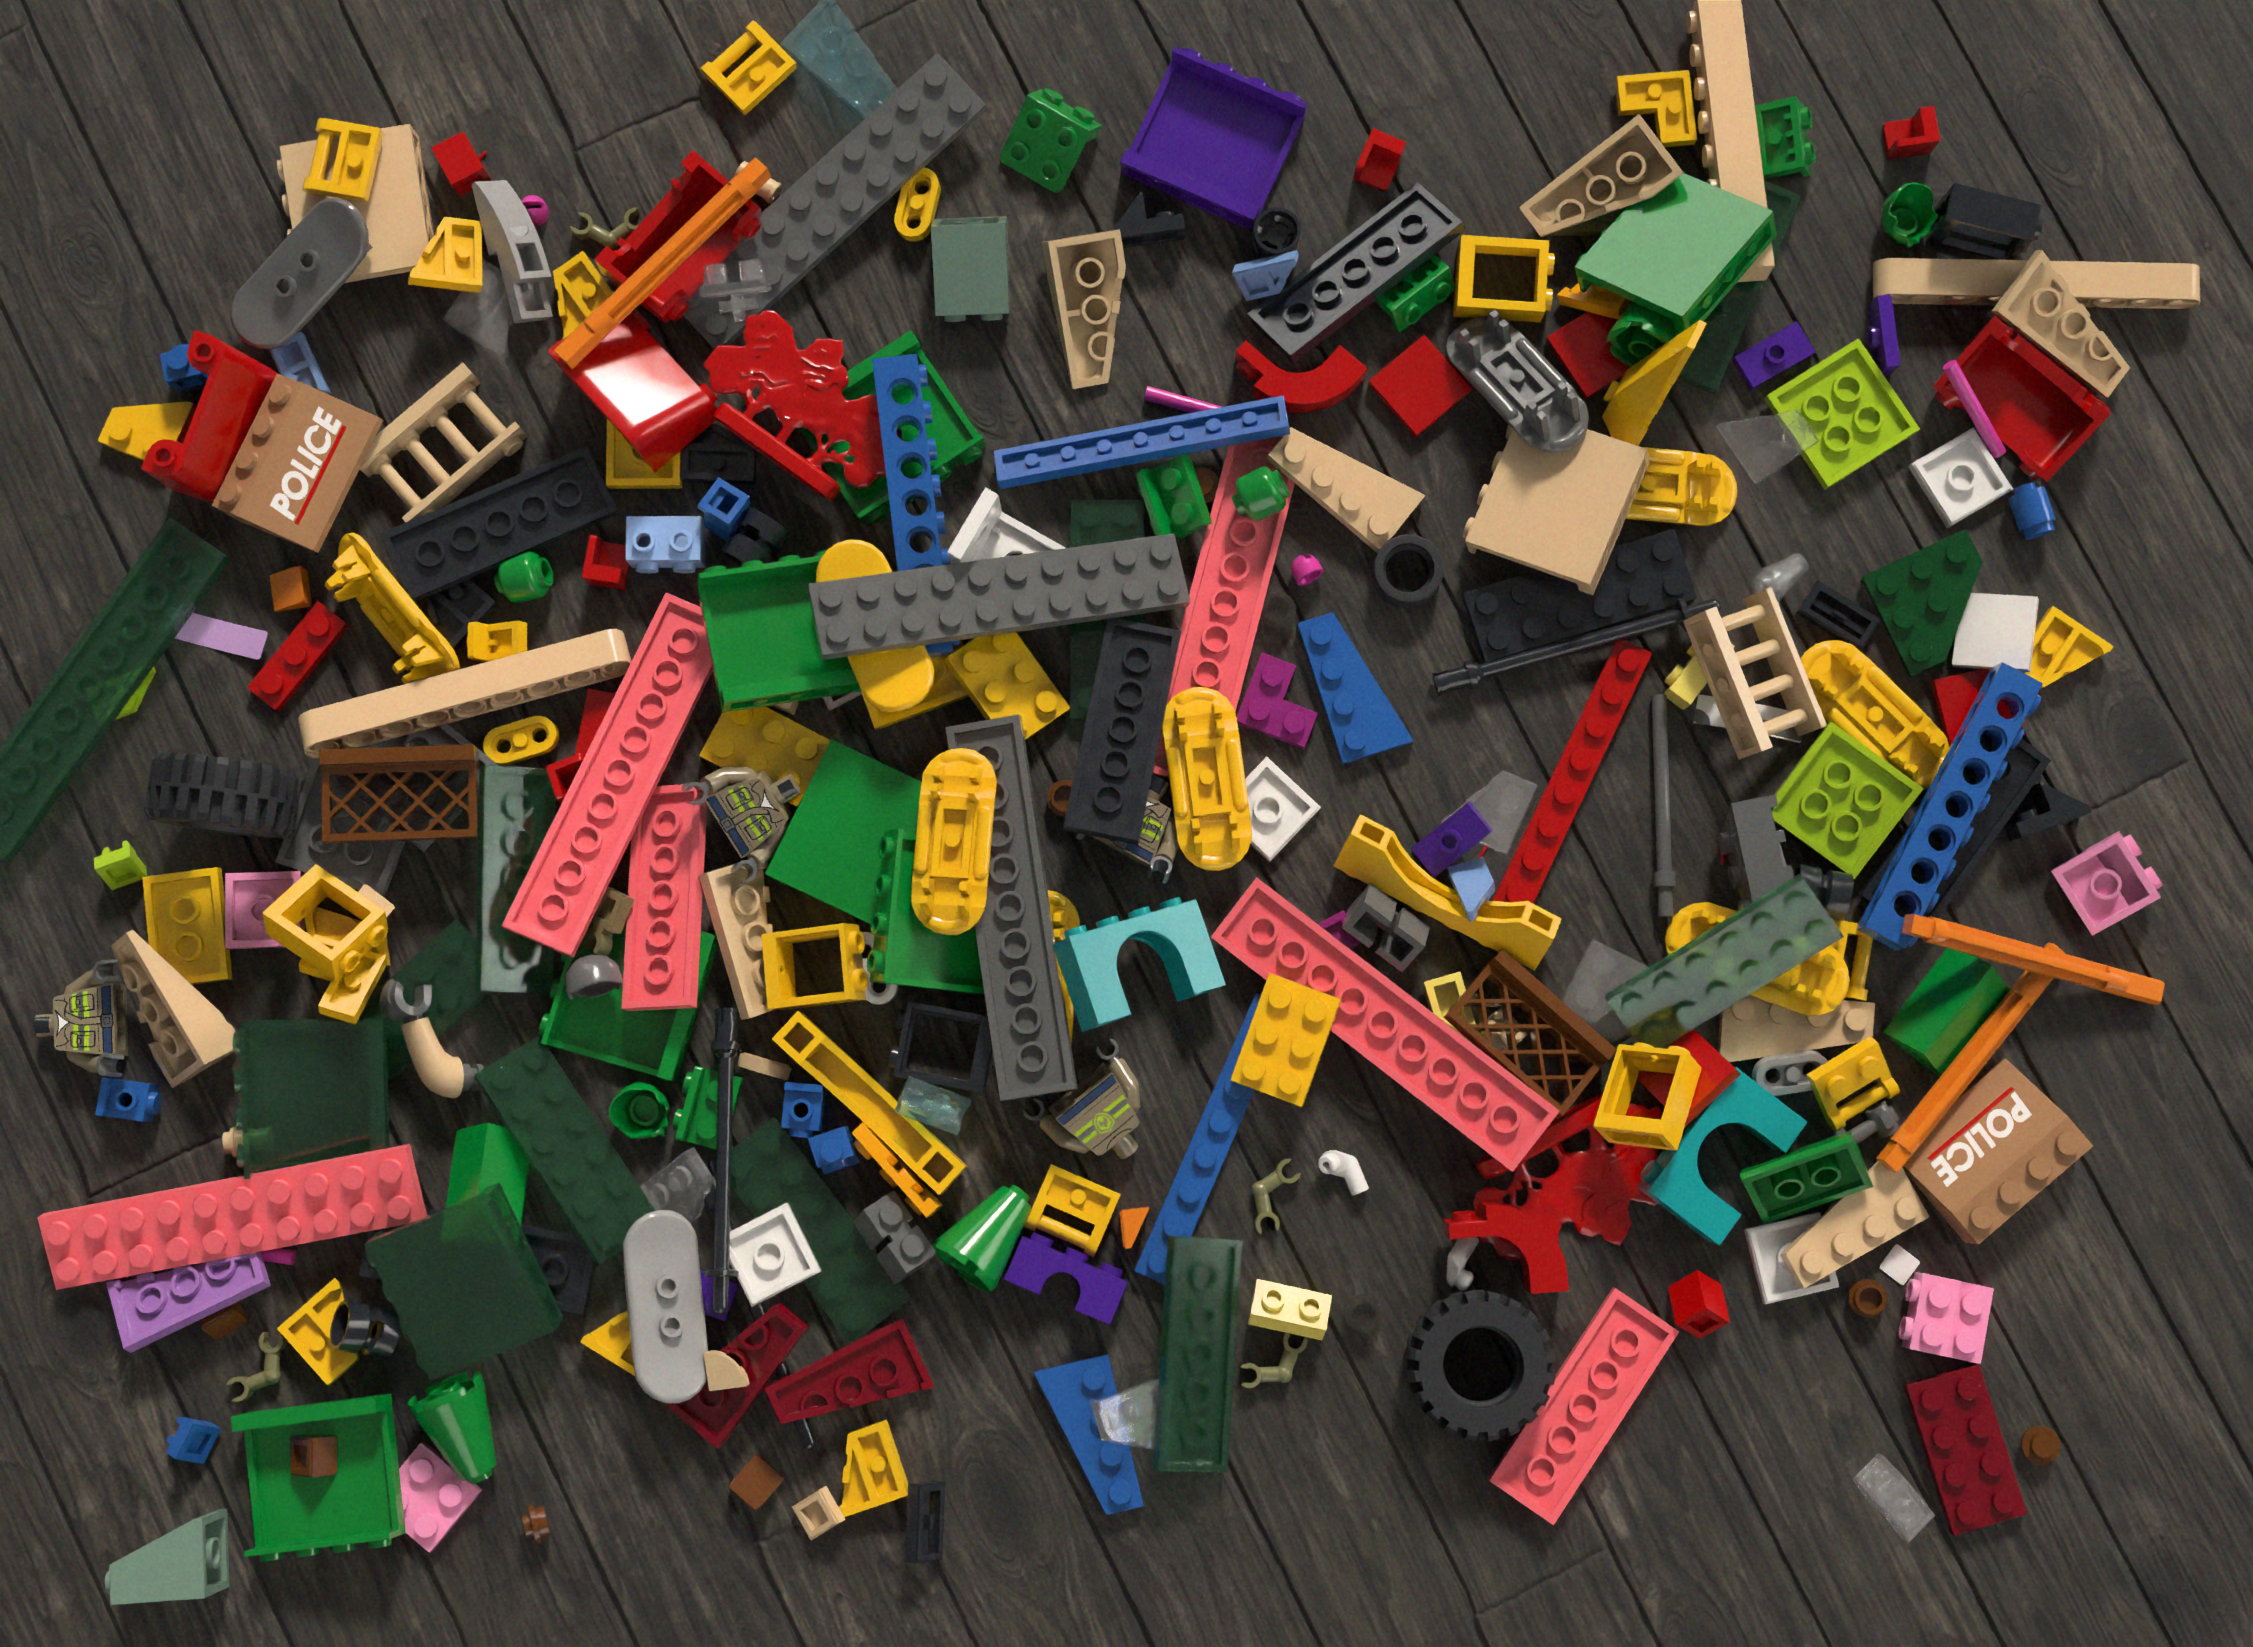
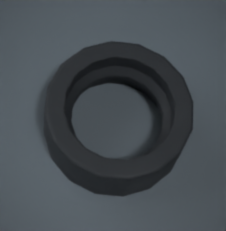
(1427, 551)

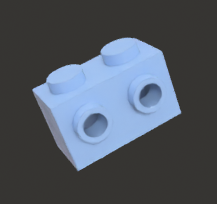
(665, 543)

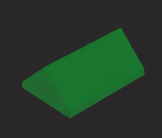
(1946, 1009)
(486, 1157)
(1806, 1177)

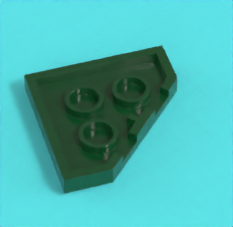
(1925, 599)

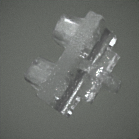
(751, 282)

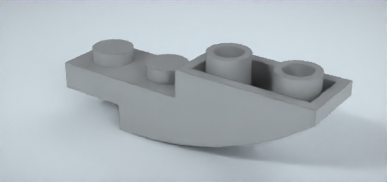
(519, 250)

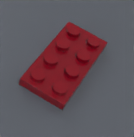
(1964, 1449)

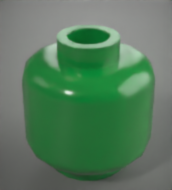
(1260, 493)
(524, 577)

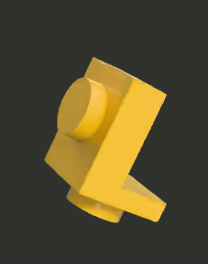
(496, 640)

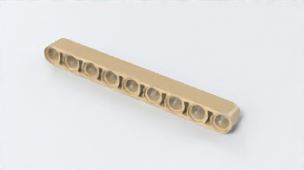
(1987, 281)
(465, 692)

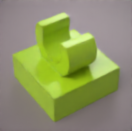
(120, 866)

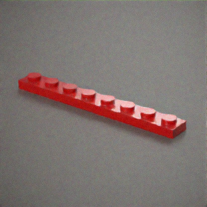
(1573, 773)

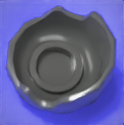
(592, 977)

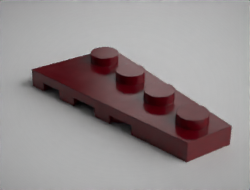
(761, 1353)
(862, 1372)

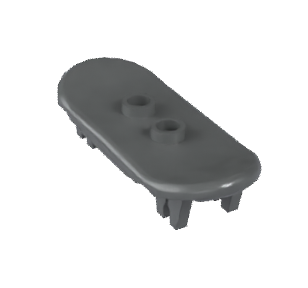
(300, 274)
(1518, 383)

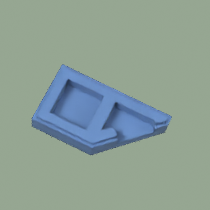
(1264, 275)
(299, 363)
(1472, 885)

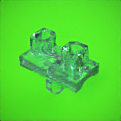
(932, 1105)

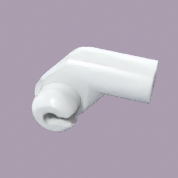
(1344, 1166)
(1456, 1263)

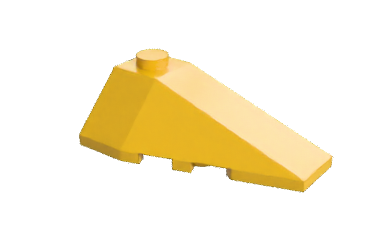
(1646, 386)

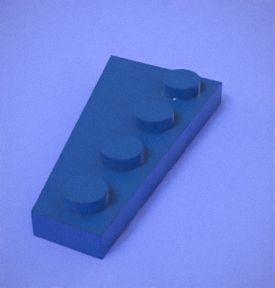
(1352, 699)
(1106, 1464)

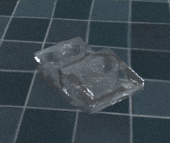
(1894, 1497)

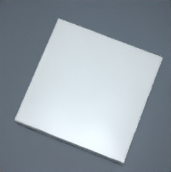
(1960, 477)
(1996, 631)
(1276, 808)
(771, 1254)
(1772, 1275)

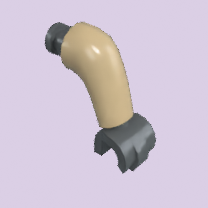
(435, 1067)

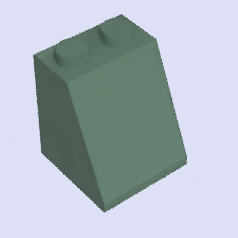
(970, 267)
(177, 1566)

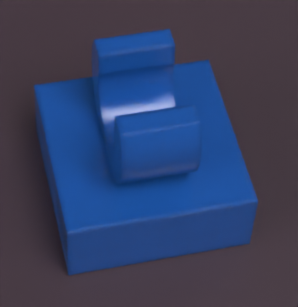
(192, 1440)

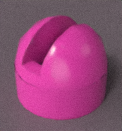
(537, 215)
(1306, 569)

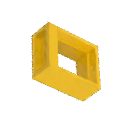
(1470, 307)
(301, 898)
(780, 968)
(1639, 1131)

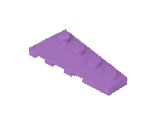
(176, 1298)

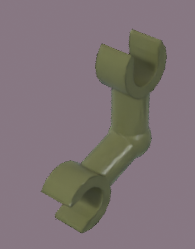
(603, 236)
(1261, 1194)
(271, 1372)
(1280, 1373)

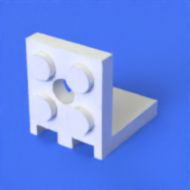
(994, 534)

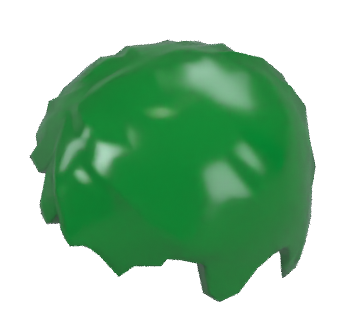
(1909, 214)
(640, 1111)

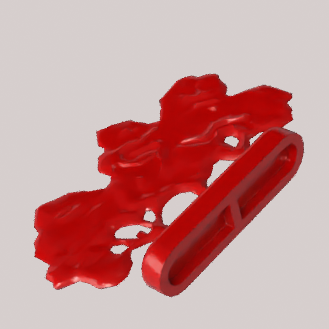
(803, 392)
(1587, 1187)

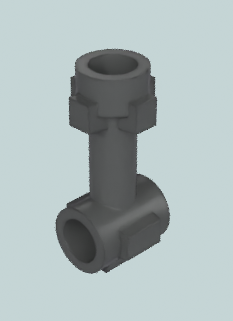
(1880, 1120)

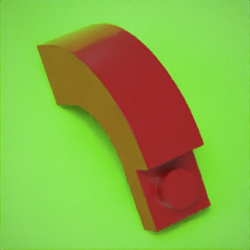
(1306, 390)
(1539, 1252)

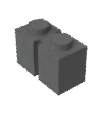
(1402, 931)
(908, 1246)

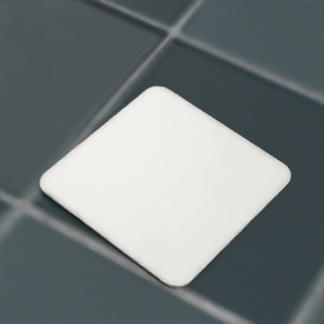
(1899, 1264)

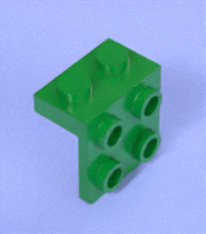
(1048, 139)

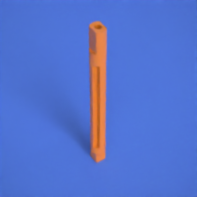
(662, 263)
(2034, 958)
(1964, 1068)

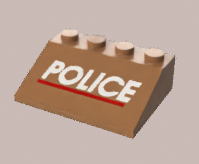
(297, 463)
(1994, 1152)

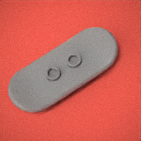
(665, 1306)

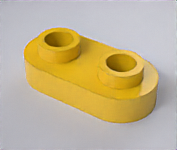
(917, 206)
(522, 740)

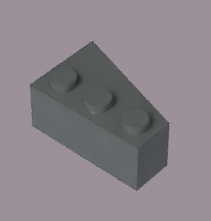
(1754, 849)

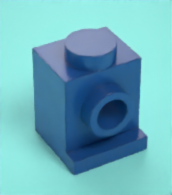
(178, 369)
(723, 508)
(814, 1098)
(113, 1099)
(834, 1150)

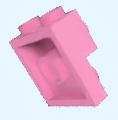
(2108, 882)
(1946, 1317)

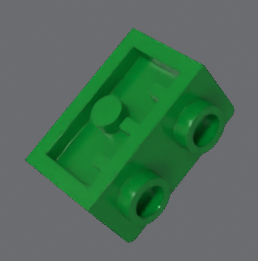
(1784, 137)
(1417, 293)
(1174, 498)
(698, 1118)

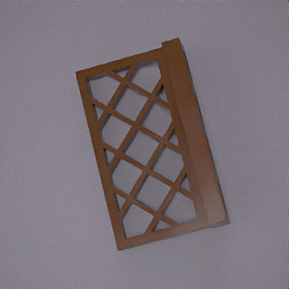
(399, 761)
(1541, 1008)

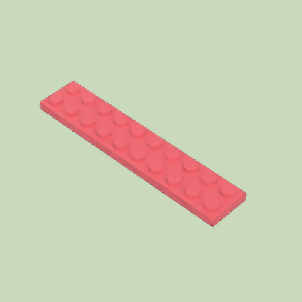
(1227, 587)
(615, 780)
(1389, 1026)
(232, 1217)

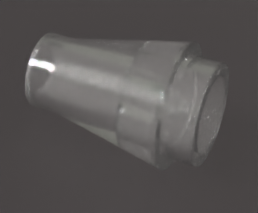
(1780, 575)

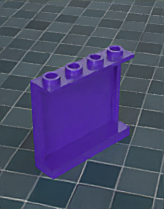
(1214, 138)

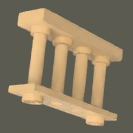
(432, 411)
(1728, 683)

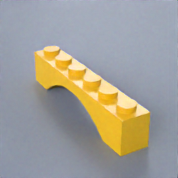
(1377, 858)
(869, 1102)

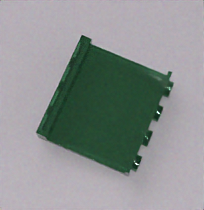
(310, 1091)
(464, 1283)

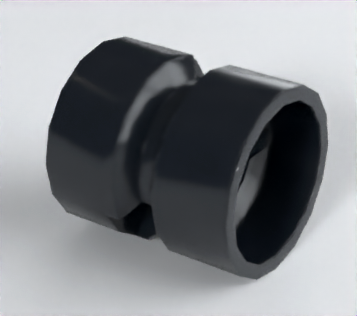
(1275, 233)
(755, 527)
(1834, 891)
(366, 1329)

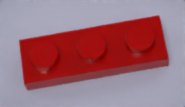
(298, 656)

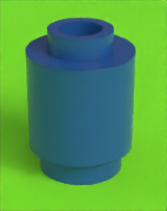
(2032, 511)

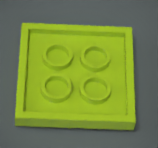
(1848, 410)
(1843, 799)

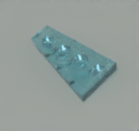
(839, 58)

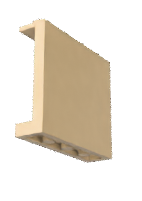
(397, 206)
(1558, 507)

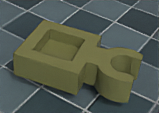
(608, 919)

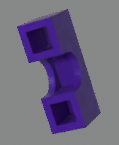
(1099, 1287)

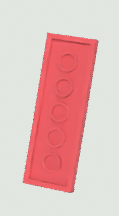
(667, 903)
(1584, 1405)

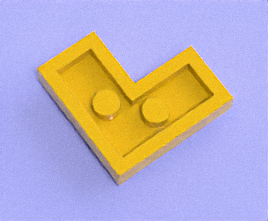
(1666, 96)
(351, 992)

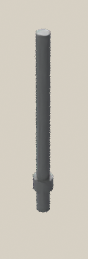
(1664, 878)

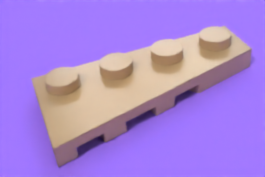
(2054, 321)
(1349, 490)
(738, 921)
(1763, 1029)
(1855, 1226)

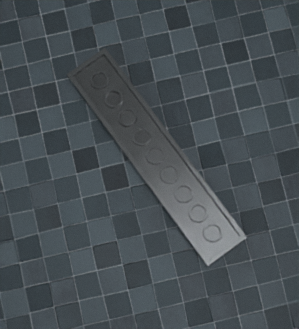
(845, 189)
(997, 596)
(1017, 927)

